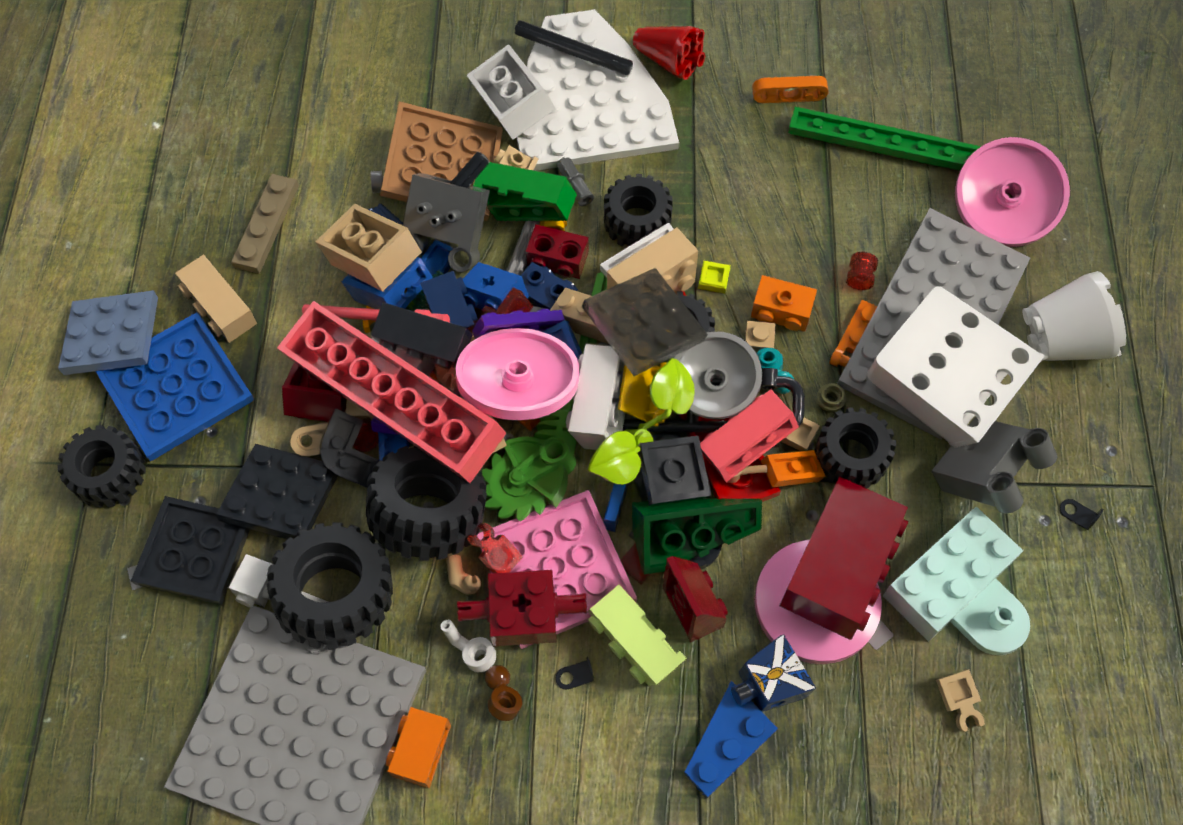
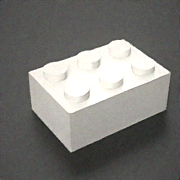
(511, 91)
(597, 397)

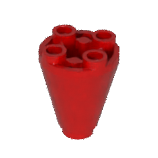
(672, 47)

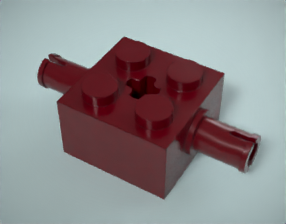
(506, 595)

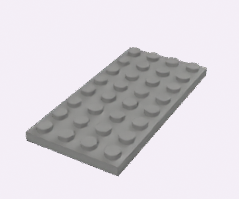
(939, 256)

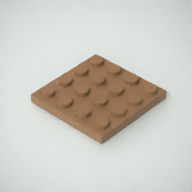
(435, 146)

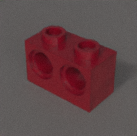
(559, 245)

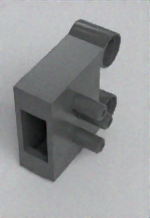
(988, 467)

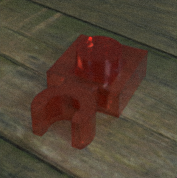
(498, 552)

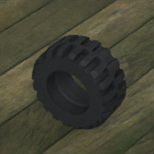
(416, 529)
(322, 550)

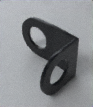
(1083, 517)
(581, 673)

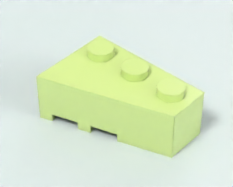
(634, 637)

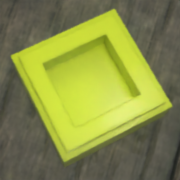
(714, 277)

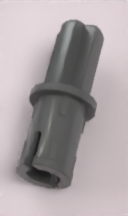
(576, 180)

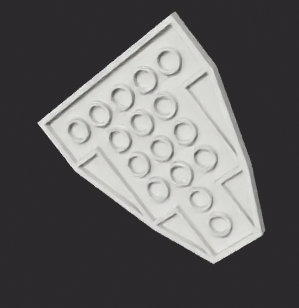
(597, 109)

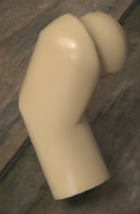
(460, 580)

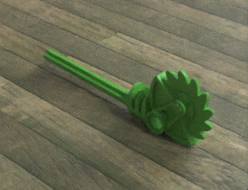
(528, 470)

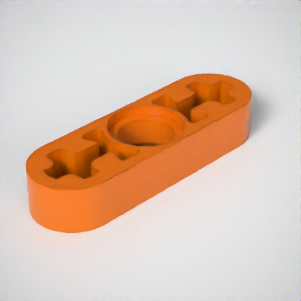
(807, 89)

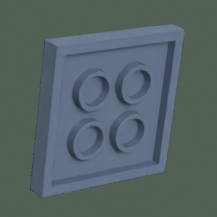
(108, 333)

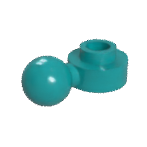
(777, 363)

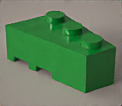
(526, 194)

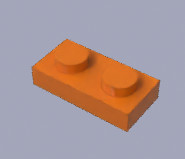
(793, 468)

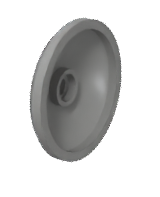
(732, 362)

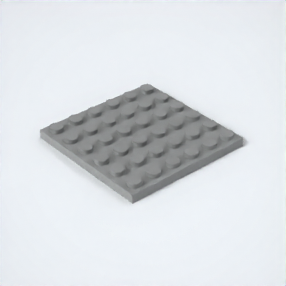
(295, 728)

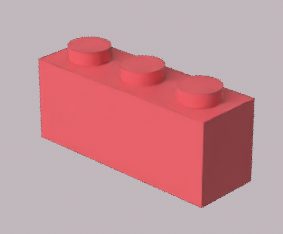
(748, 435)

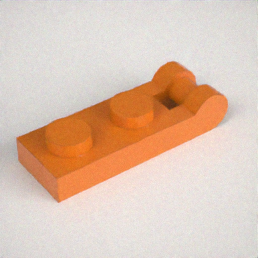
(853, 333)

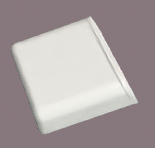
(949, 365)

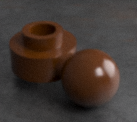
(497, 679)

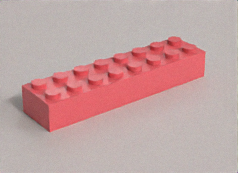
(393, 391)

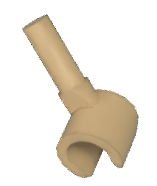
(749, 470)

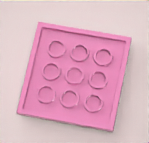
(573, 546)

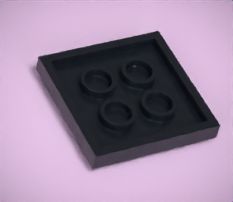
(277, 493)
(190, 552)

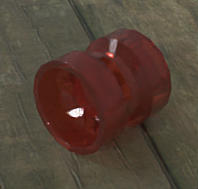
(862, 269)

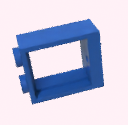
(394, 293)

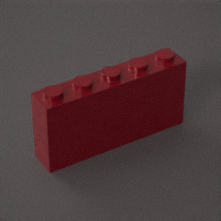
(846, 559)

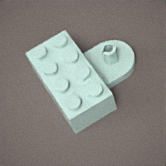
(960, 586)

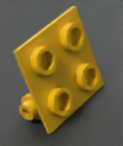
(635, 395)

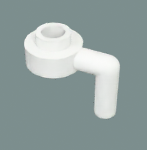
(471, 649)

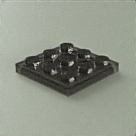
(644, 321)

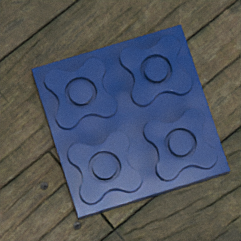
(178, 390)

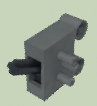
(449, 211)

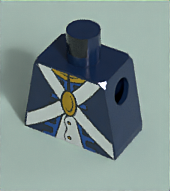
(773, 677)

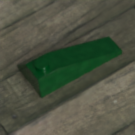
(690, 528)

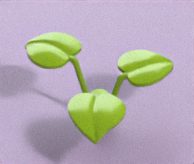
(617, 455)

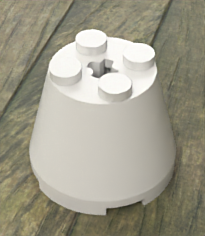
(1077, 321)

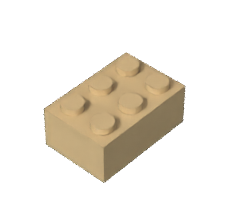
(369, 247)
(670, 254)

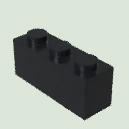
(420, 335)

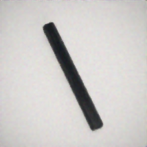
(573, 47)

